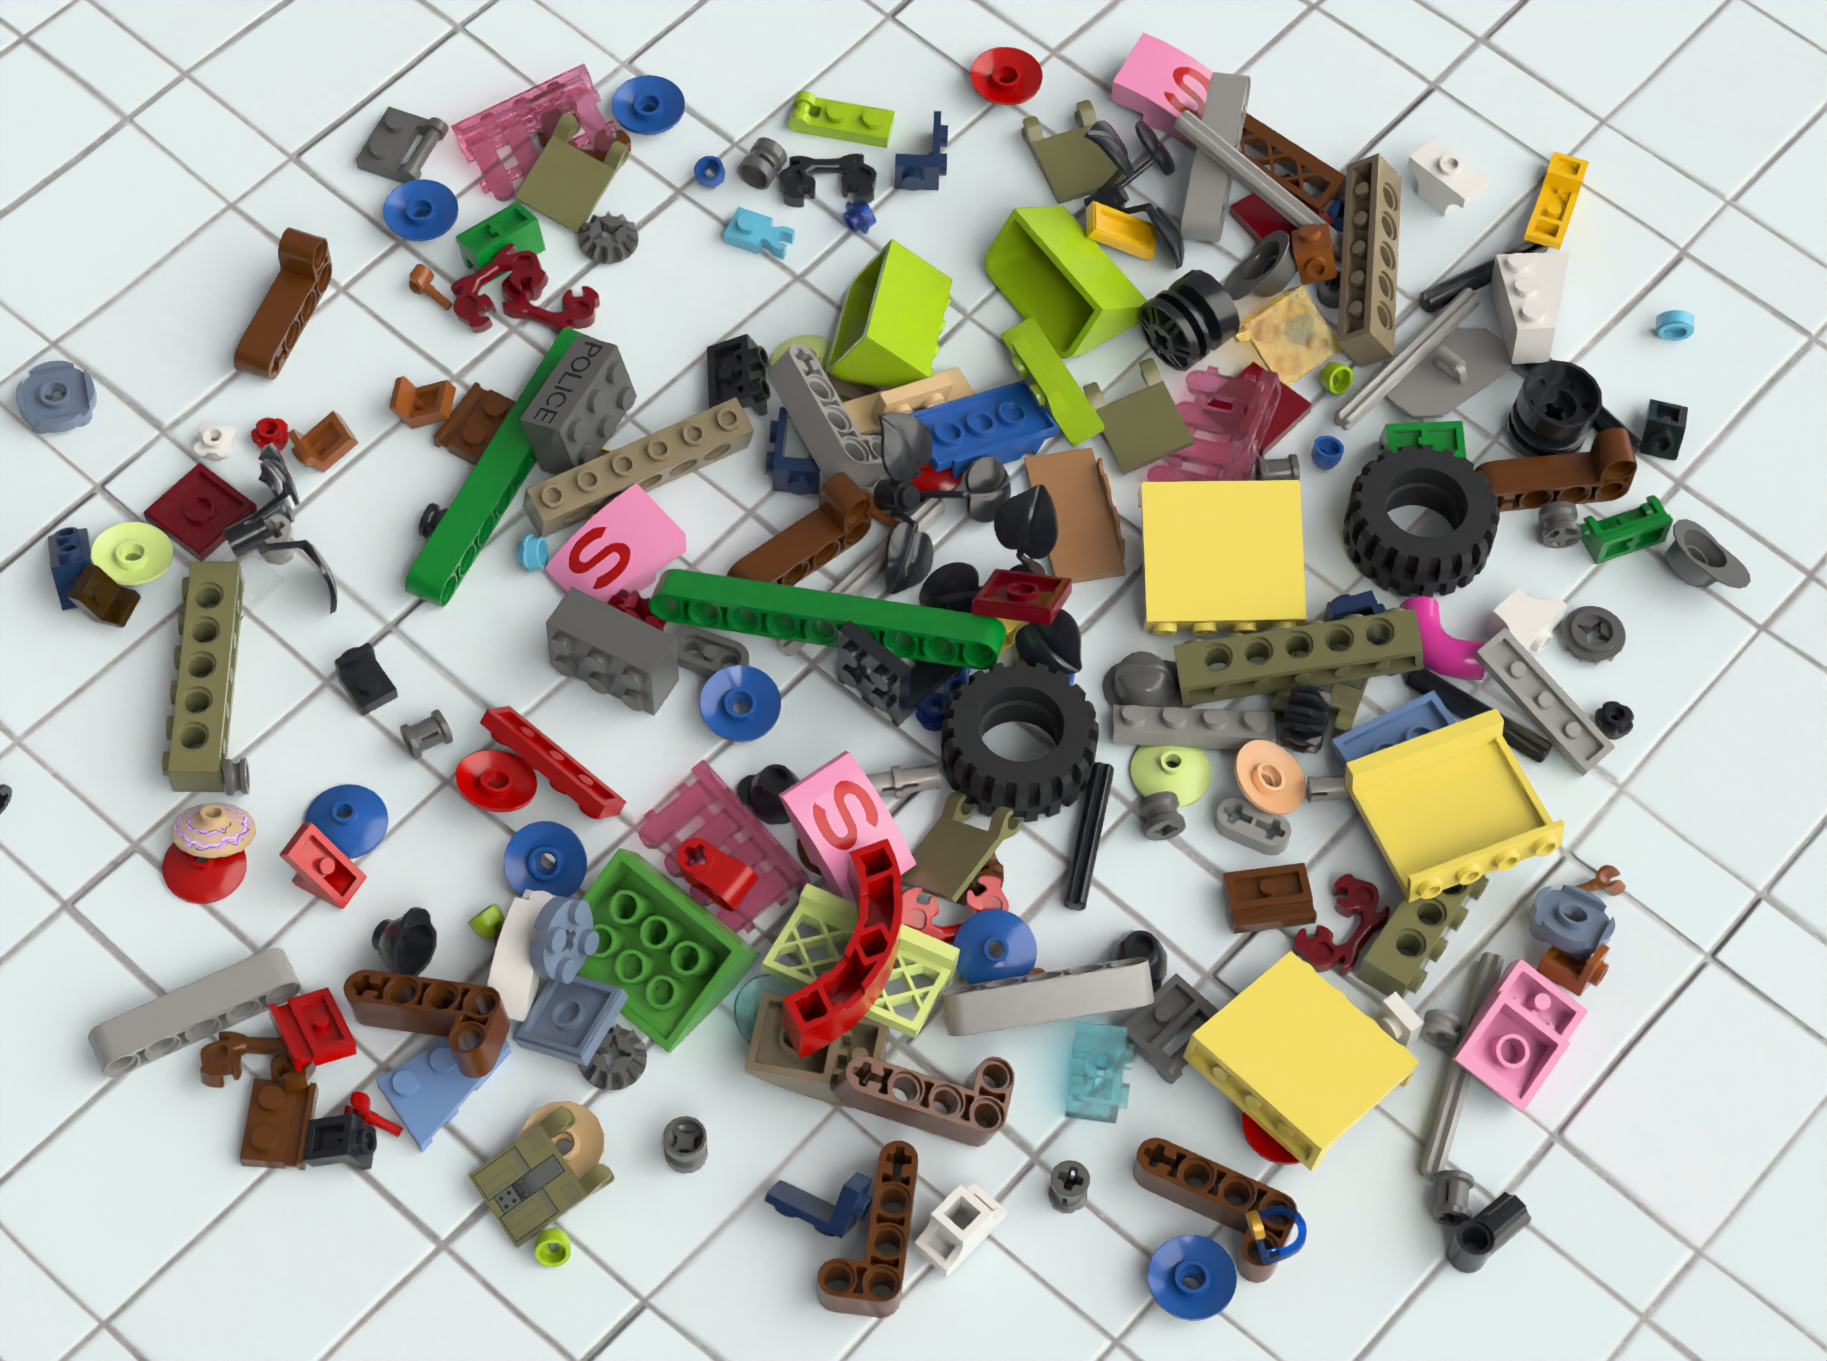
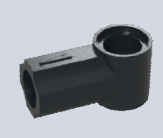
(1488, 1231)

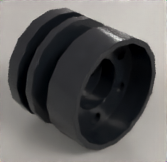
(1189, 320)
(1554, 409)

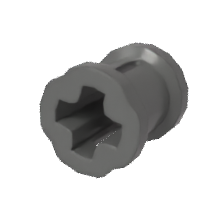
(1277, 468)
(426, 734)
(1060, 1177)
(1452, 1197)

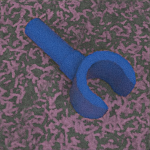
(954, 682)

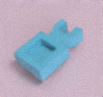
(756, 231)

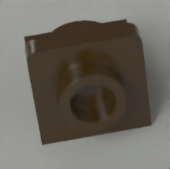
(103, 598)

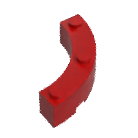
(846, 993)

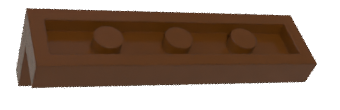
(1294, 159)

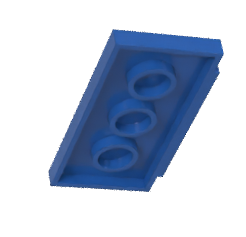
(989, 424)

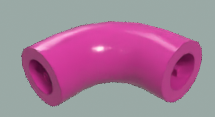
(1441, 651)

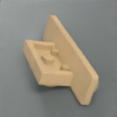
(907, 399)

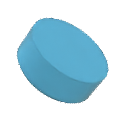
(1675, 325)

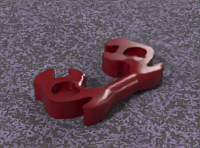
(472, 307)
(577, 311)
(1360, 899)

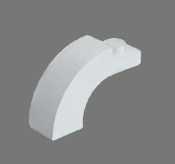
(511, 965)

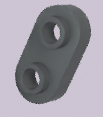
(712, 649)

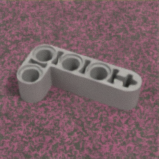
(823, 419)

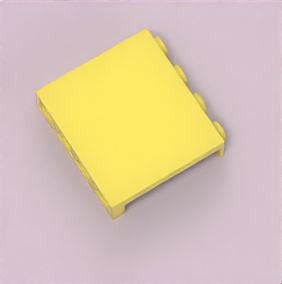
(1222, 556)
(1451, 806)
(1299, 1058)

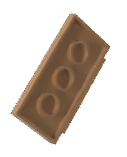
(1088, 522)

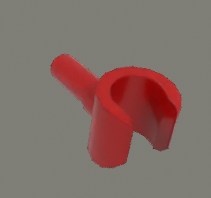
(361, 1104)

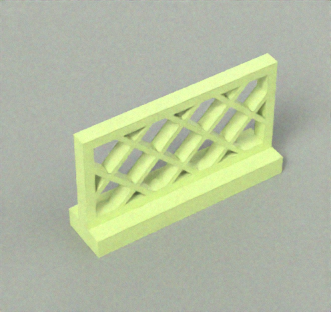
(836, 922)

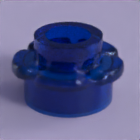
(859, 216)
(928, 719)

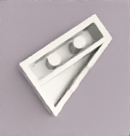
(1528, 301)

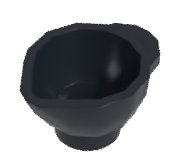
(762, 793)
(406, 942)
(1145, 945)

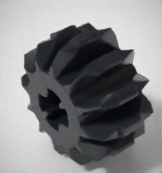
(1306, 719)

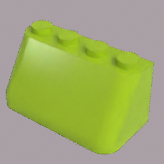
(1061, 280)
(890, 321)

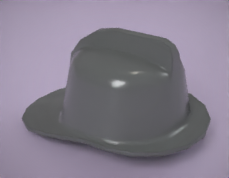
(1265, 270)
(1702, 560)
(1143, 681)

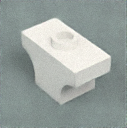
(1445, 177)
(1528, 619)
(958, 1227)

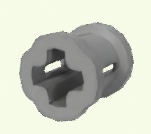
(281, 532)

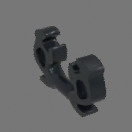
(798, 178)

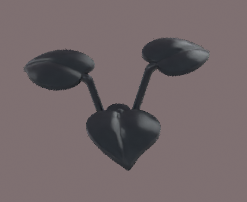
(1115, 195)
(904, 448)
(1030, 527)
(253, 531)

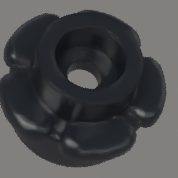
(1612, 728)

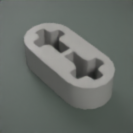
(1252, 826)

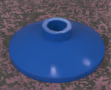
(648, 105)
(420, 199)
(740, 686)
(359, 831)
(524, 864)
(991, 926)
(1197, 1259)

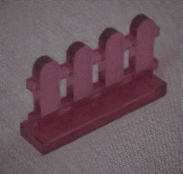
(524, 114)
(1247, 428)
(719, 830)

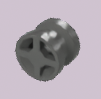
(1559, 524)
(1161, 815)

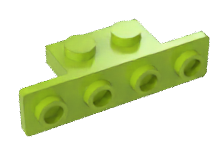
(1051, 382)

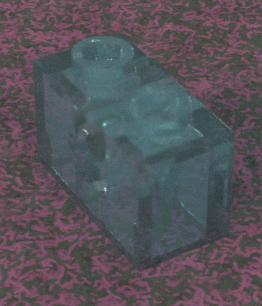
(1094, 1095)

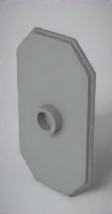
(1451, 373)

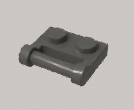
(392, 141)
(1158, 1023)

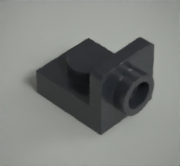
(1663, 429)
(364, 679)
(340, 1141)

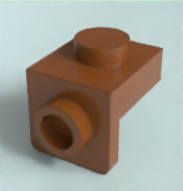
(1314, 253)
(422, 404)
(323, 443)
(1574, 973)

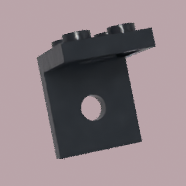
(884, 677)

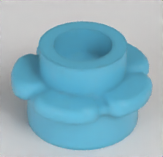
(532, 552)

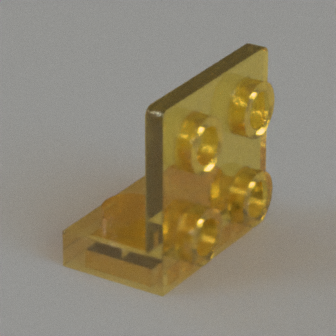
(1289, 335)

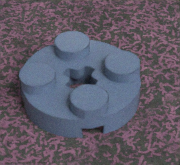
(62, 415)
(1552, 924)
(563, 939)

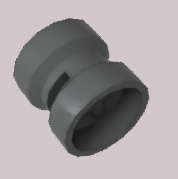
(760, 167)
(686, 1135)

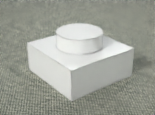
(1399, 1020)

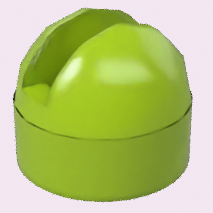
(1340, 373)
(487, 922)
(543, 1247)

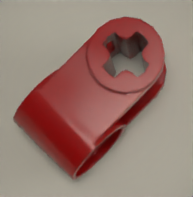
(720, 877)

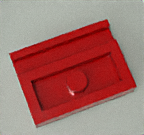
(312, 1029)

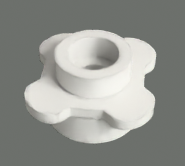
(218, 449)

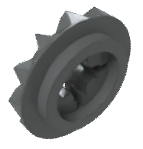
(602, 249)
(1582, 622)
(624, 1070)

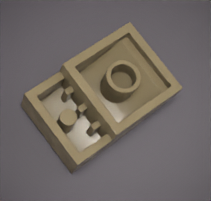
(776, 1061)

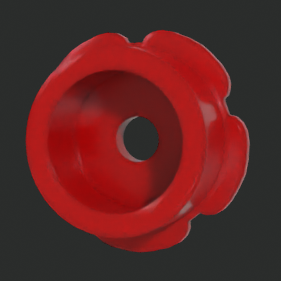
(278, 438)

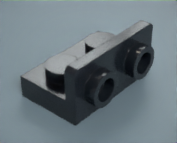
(738, 371)

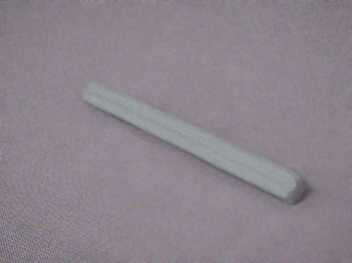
(1252, 176)
(1406, 359)
(873, 563)
(1457, 1078)

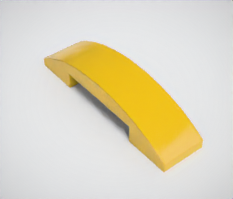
(1556, 201)

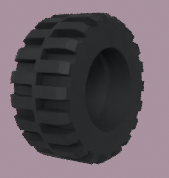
(1430, 481)
(1026, 696)

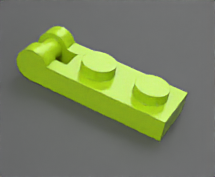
(841, 120)

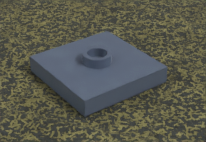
(571, 1019)

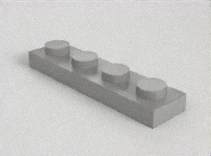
(1544, 701)
(1190, 727)

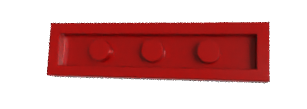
(545, 756)

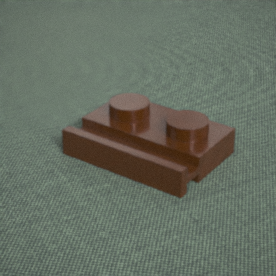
(473, 423)
(1269, 898)
(277, 1125)

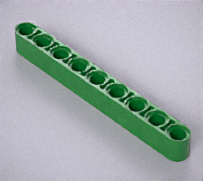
(483, 496)
(818, 615)

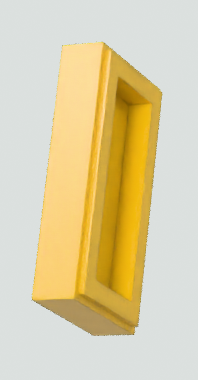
(1120, 231)

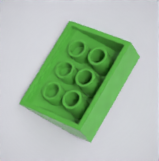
(660, 949)

